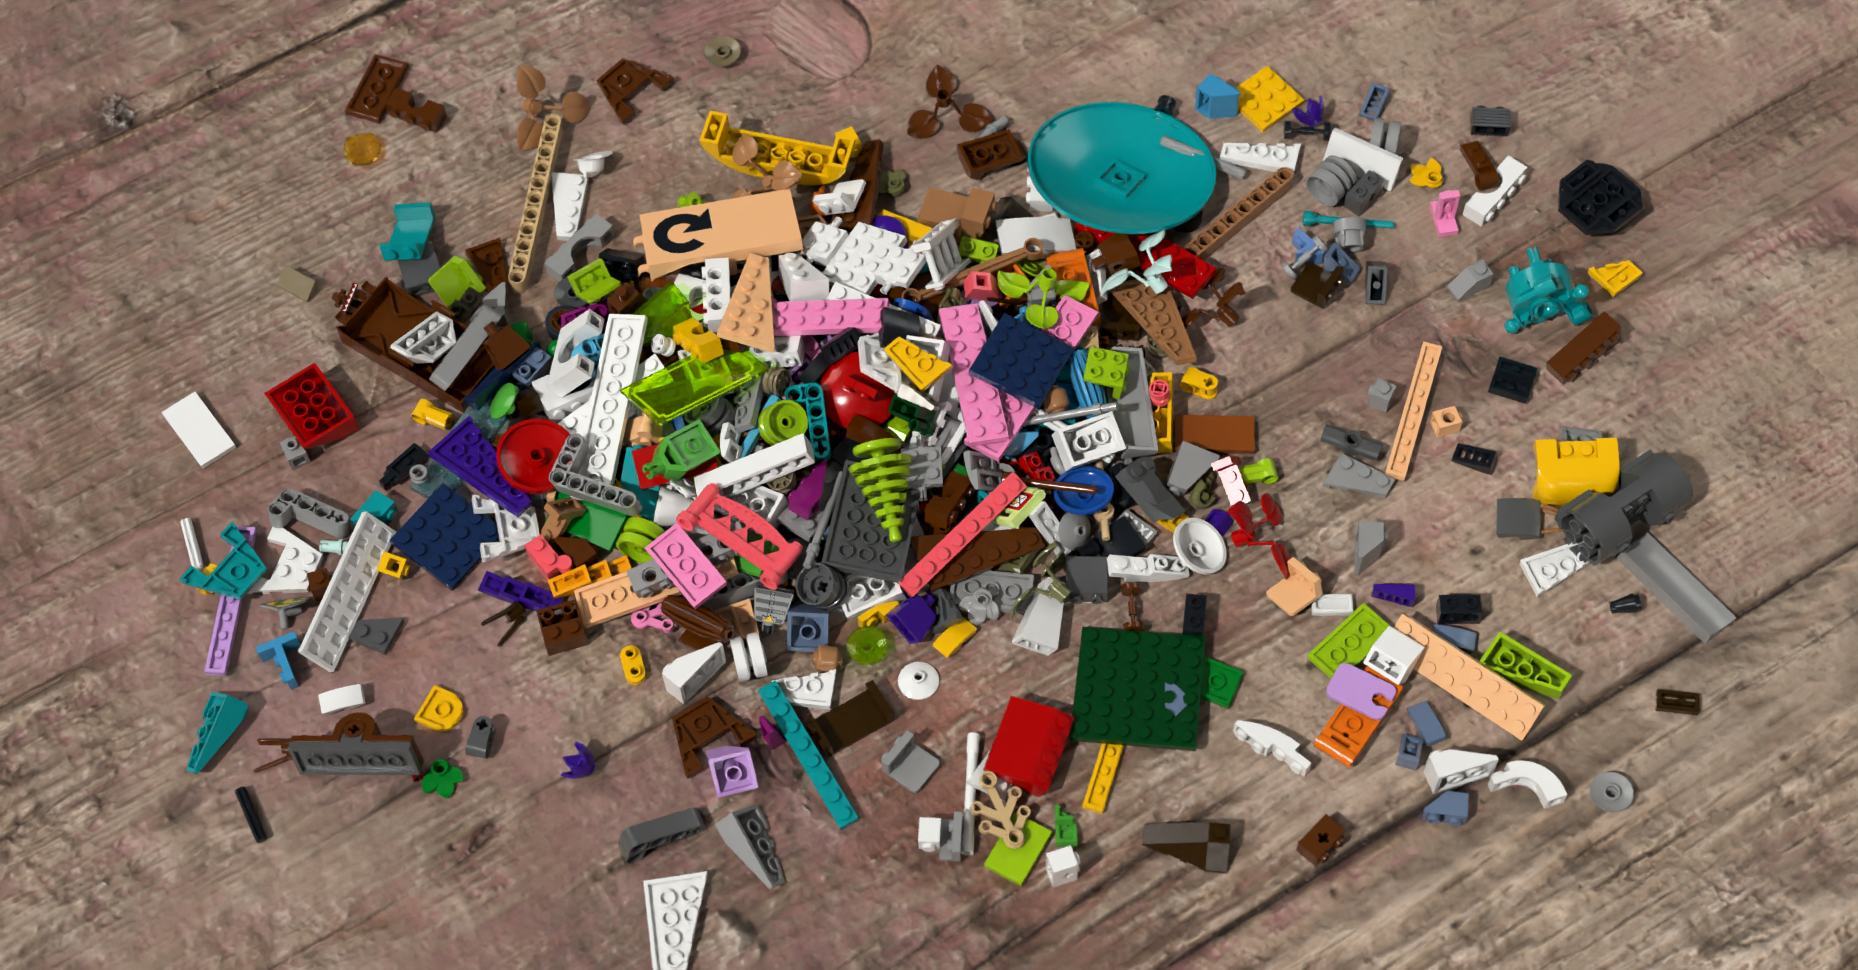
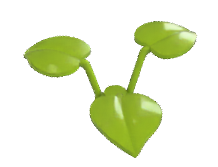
(1041, 316)

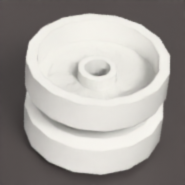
(751, 656)

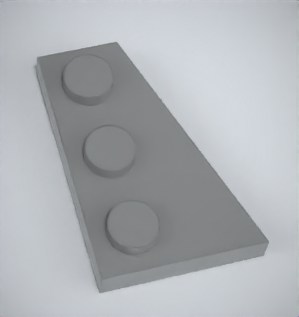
(1356, 476)

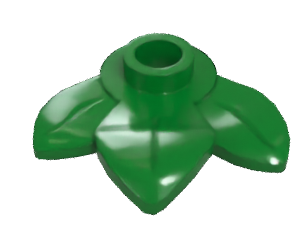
(443, 781)

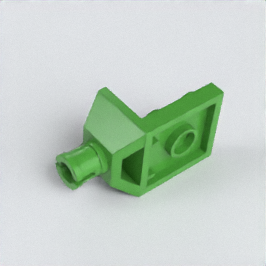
(682, 452)

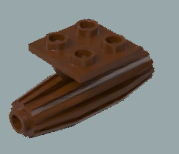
(702, 625)

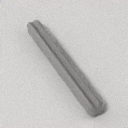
(1219, 164)

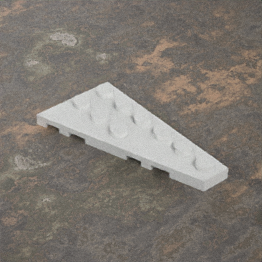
(672, 917)

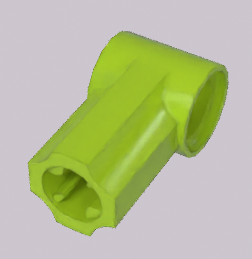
(1261, 472)

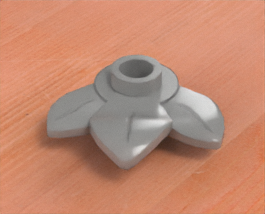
(979, 609)

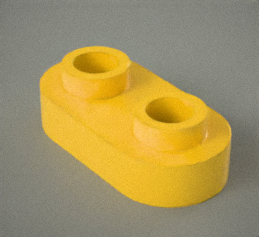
(632, 664)

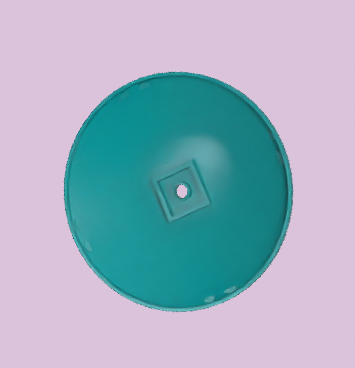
(1089, 147)

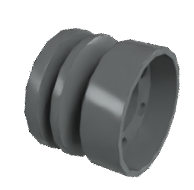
(822, 587)

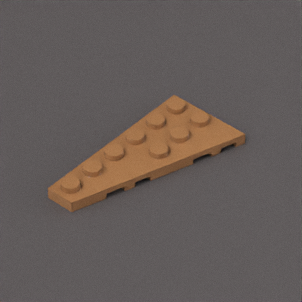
(1158, 317)

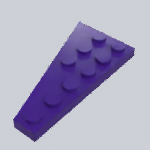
(475, 462)

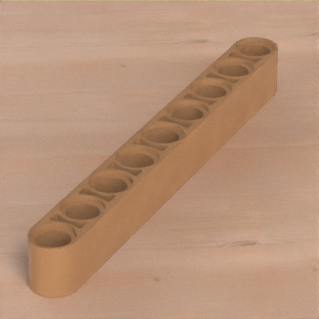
(1251, 204)

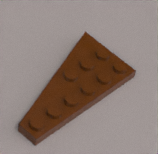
(868, 170)

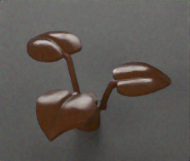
(941, 85)
(1224, 311)

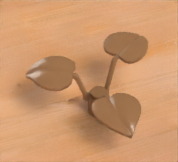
(529, 83)
(784, 173)

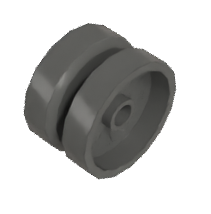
(713, 415)

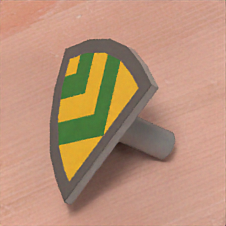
(286, 608)

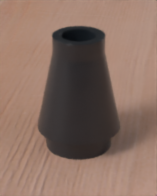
(1626, 604)

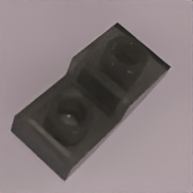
(467, 304)

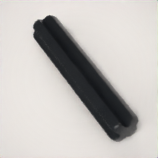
(250, 814)

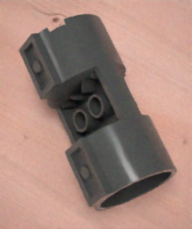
(1650, 490)

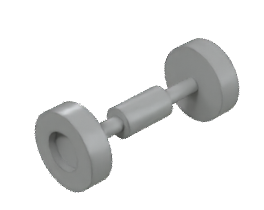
(1303, 258)

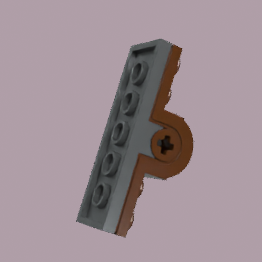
(356, 750)

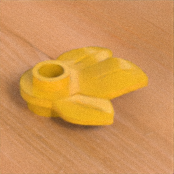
(1424, 175)

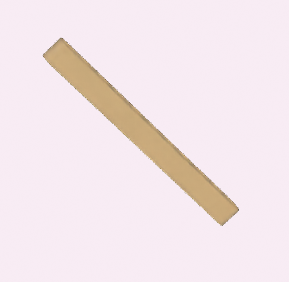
(537, 192)

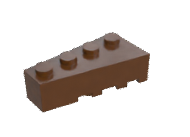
(1585, 348)

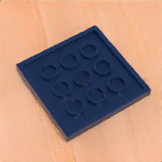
(1021, 360)
(445, 536)

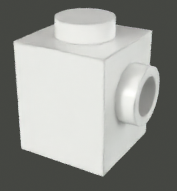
(929, 834)

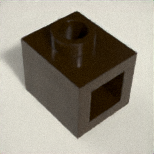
(527, 403)

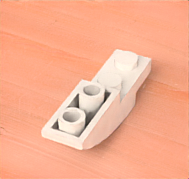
(1150, 569)
(1267, 740)

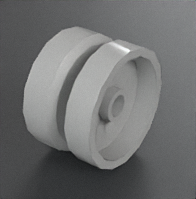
(1388, 139)

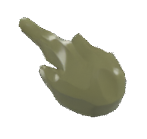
(1199, 495)

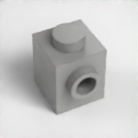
(1381, 395)
(294, 452)

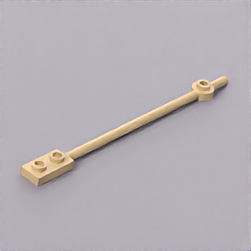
(1091, 340)

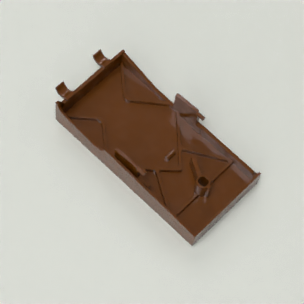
(387, 317)

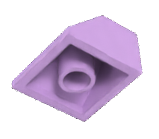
(731, 770)

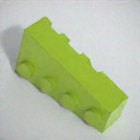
(1525, 667)

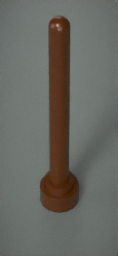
(1056, 485)

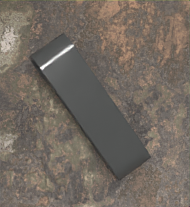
(659, 831)

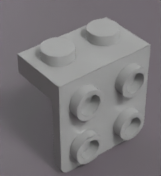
(909, 763)

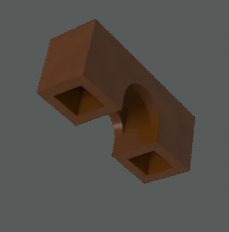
(427, 117)
(945, 509)

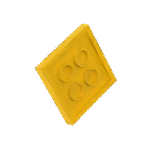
(1267, 99)

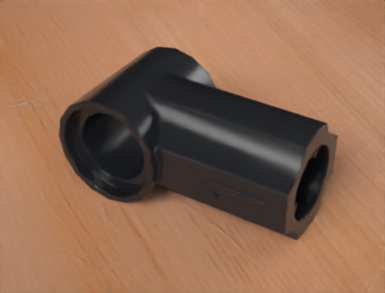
(1043, 438)

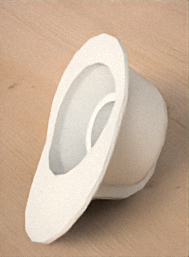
(593, 163)

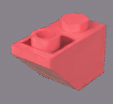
(981, 285)

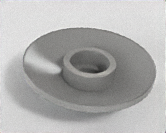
(1074, 530)
(1611, 783)

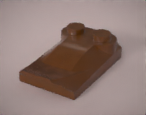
(990, 153)

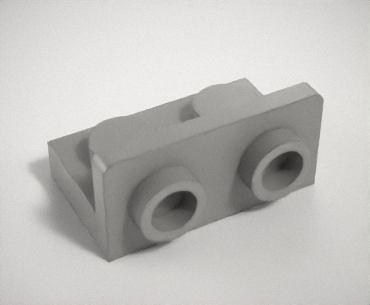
(951, 838)

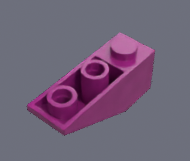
(807, 497)

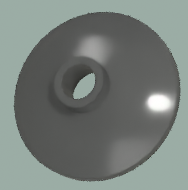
(564, 293)

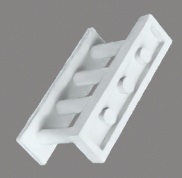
(931, 242)

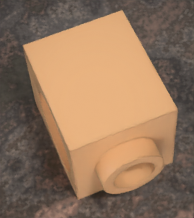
(1445, 428)

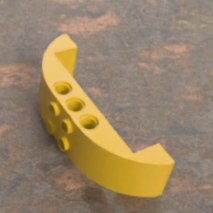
(815, 161)

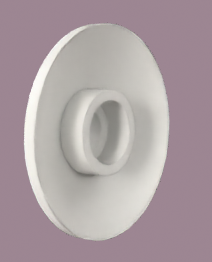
(921, 688)

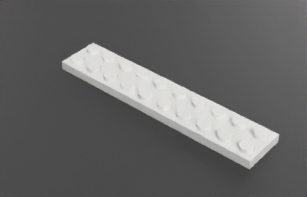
(608, 407)

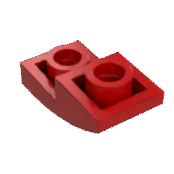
(1035, 469)

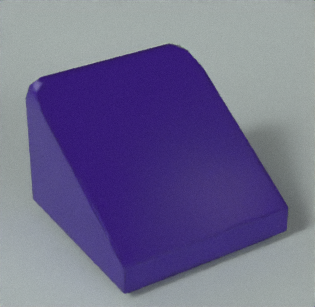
(1220, 521)

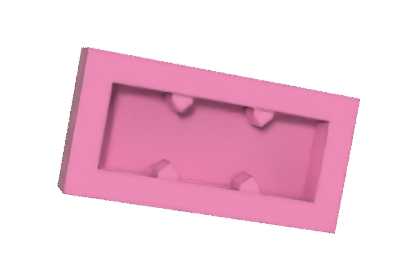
(1444, 212)

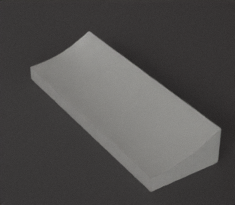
(1676, 588)

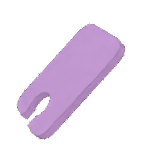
(1356, 688)

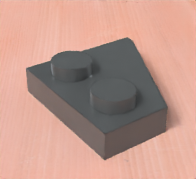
(945, 611)

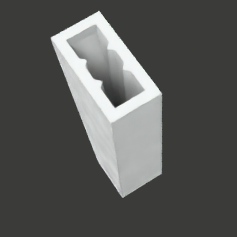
(1040, 623)

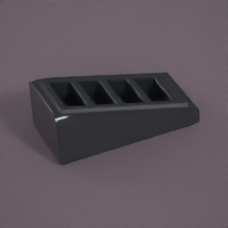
(851, 339)
(1481, 466)

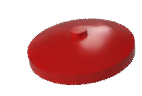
(529, 453)

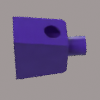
(913, 617)

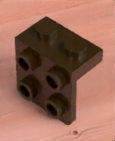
(1317, 284)

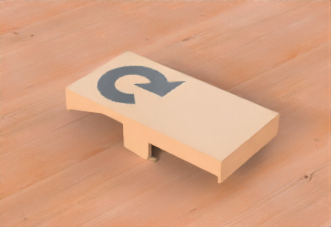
(719, 229)

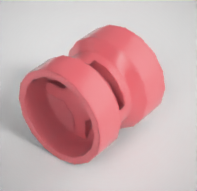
(1159, 392)

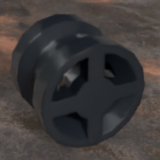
(1166, 104)

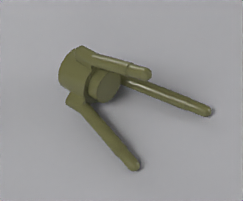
(951, 299)

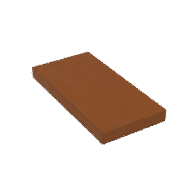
(1216, 433)

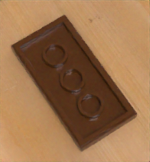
(376, 87)

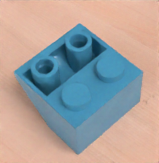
(1216, 98)

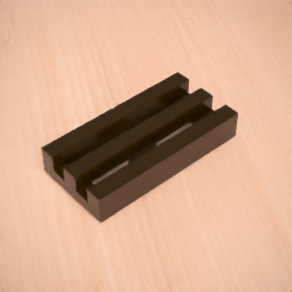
(1660, 702)

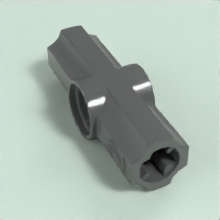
(1362, 446)

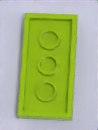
(1349, 641)

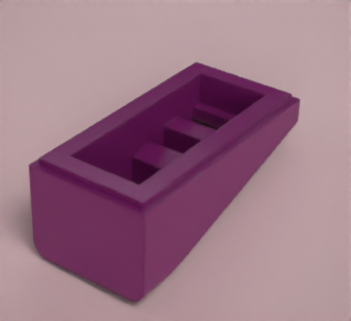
(771, 733)

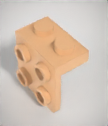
(1297, 590)

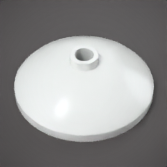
(1199, 546)

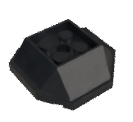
(1596, 183)

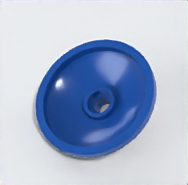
(1085, 503)

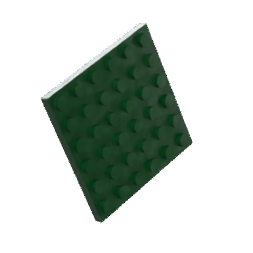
(1124, 693)

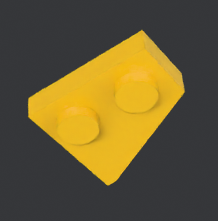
(1616, 277)

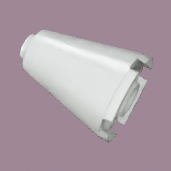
(669, 506)

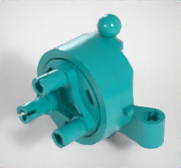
(1544, 292)

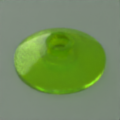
(863, 638)

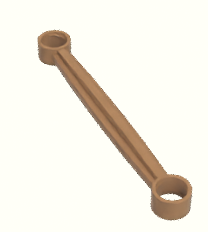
(988, 266)

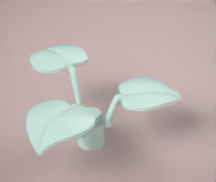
(1152, 274)

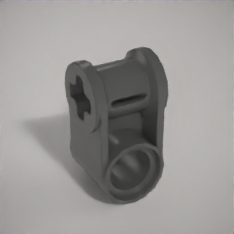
(480, 741)

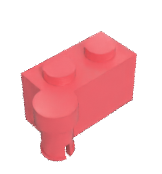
(546, 558)

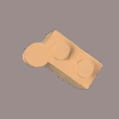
(642, 432)

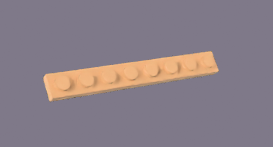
(1413, 411)

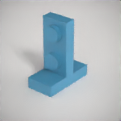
(277, 649)

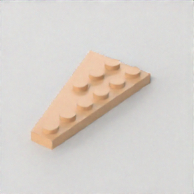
(749, 312)

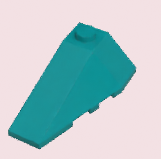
(221, 717)

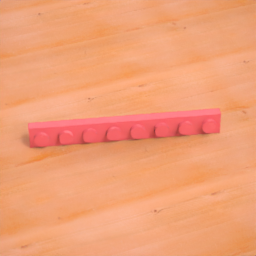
(962, 534)

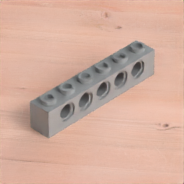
(639, 575)

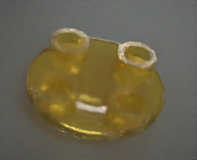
(361, 149)

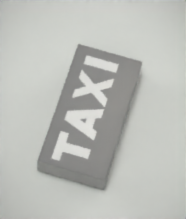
(1143, 530)

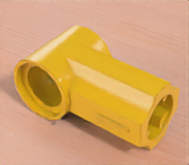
(426, 412)

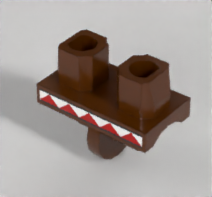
(354, 295)

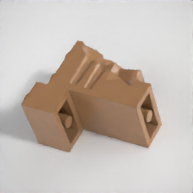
(971, 211)

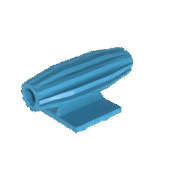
(1081, 393)

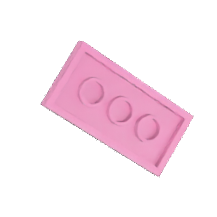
(686, 566)

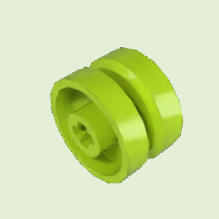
(786, 411)
(636, 536)

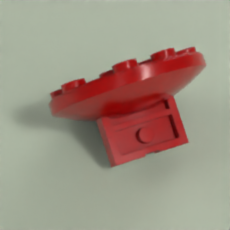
(853, 392)

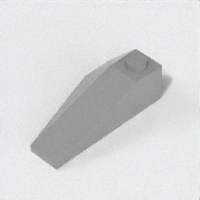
(747, 837)

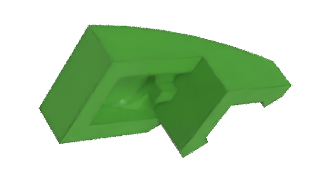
(1065, 829)

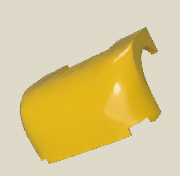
(1574, 467)

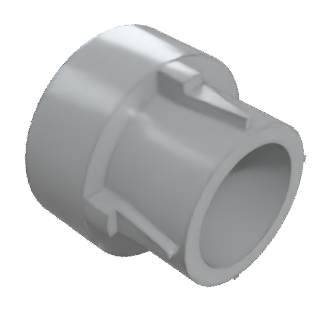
(1350, 233)

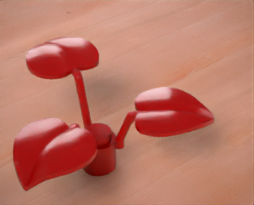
(1246, 535)

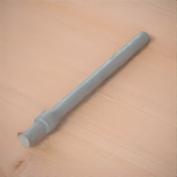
(1096, 409)
(813, 548)

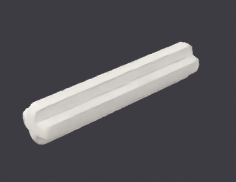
(192, 544)

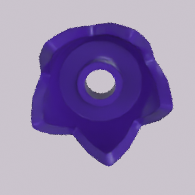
(1313, 114)
(580, 764)

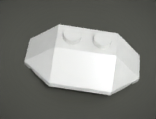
(427, 340)

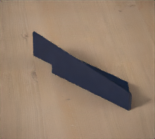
(495, 380)

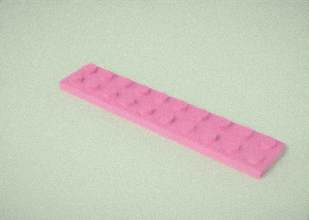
(1071, 327)

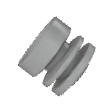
(1331, 181)

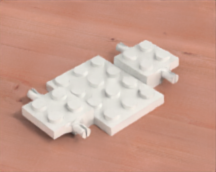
(863, 257)

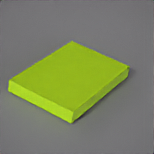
(1017, 863)

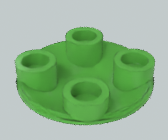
(504, 401)

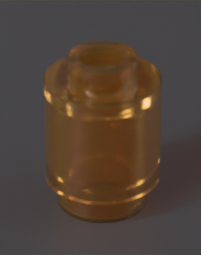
(646, 283)

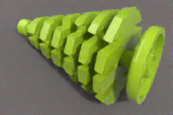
(883, 480)

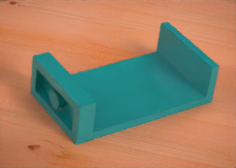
(410, 232)
(630, 482)

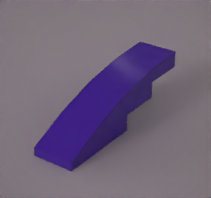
(511, 590)

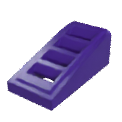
(1396, 593)

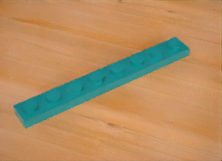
(808, 755)

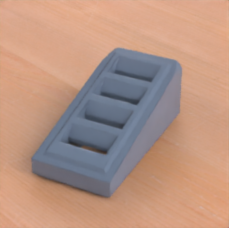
(1378, 89)

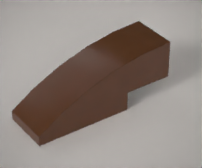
(864, 430)

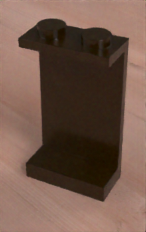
(1116, 320)
(851, 720)

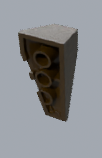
(1193, 843)

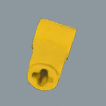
(1198, 383)

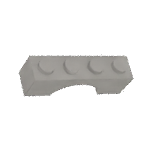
(594, 233)

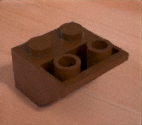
(562, 627)

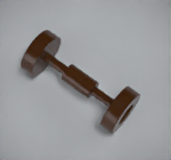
(1132, 589)

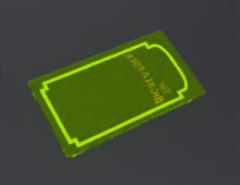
(691, 384)

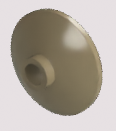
(722, 45)

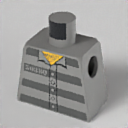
(771, 606)

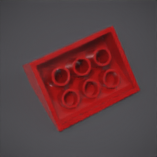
(312, 408)
(1028, 745)

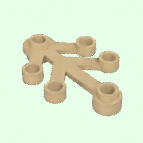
(1001, 813)

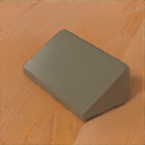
(297, 283)

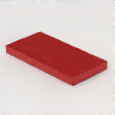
(645, 455)

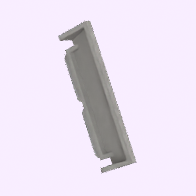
(1134, 408)

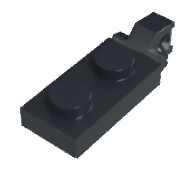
(400, 467)

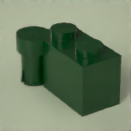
(919, 418)

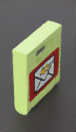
(1020, 507)

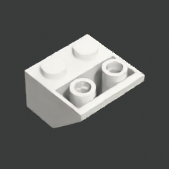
(1394, 655)

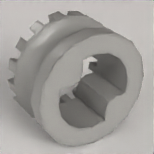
(419, 480)

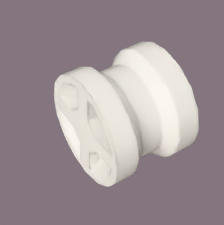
(663, 345)

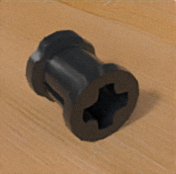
(1088, 549)

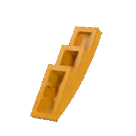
(566, 583)

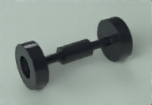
(1307, 130)

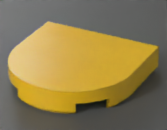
(440, 710)

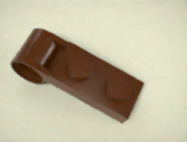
(1480, 165)

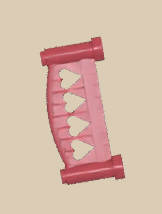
(773, 564)

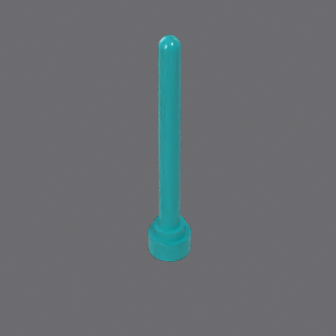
(1311, 218)

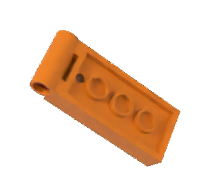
(1073, 266)
(1351, 731)

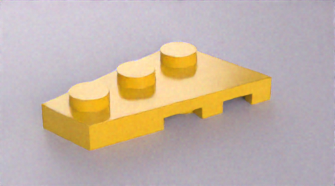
(917, 364)

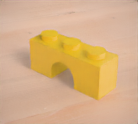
(692, 338)

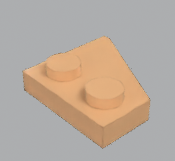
(742, 617)

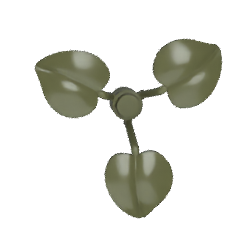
(1057, 588)

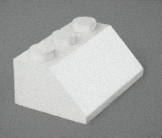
(936, 347)

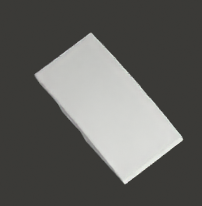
(1053, 232)

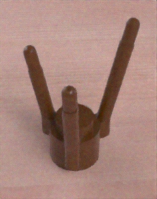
(284, 747)

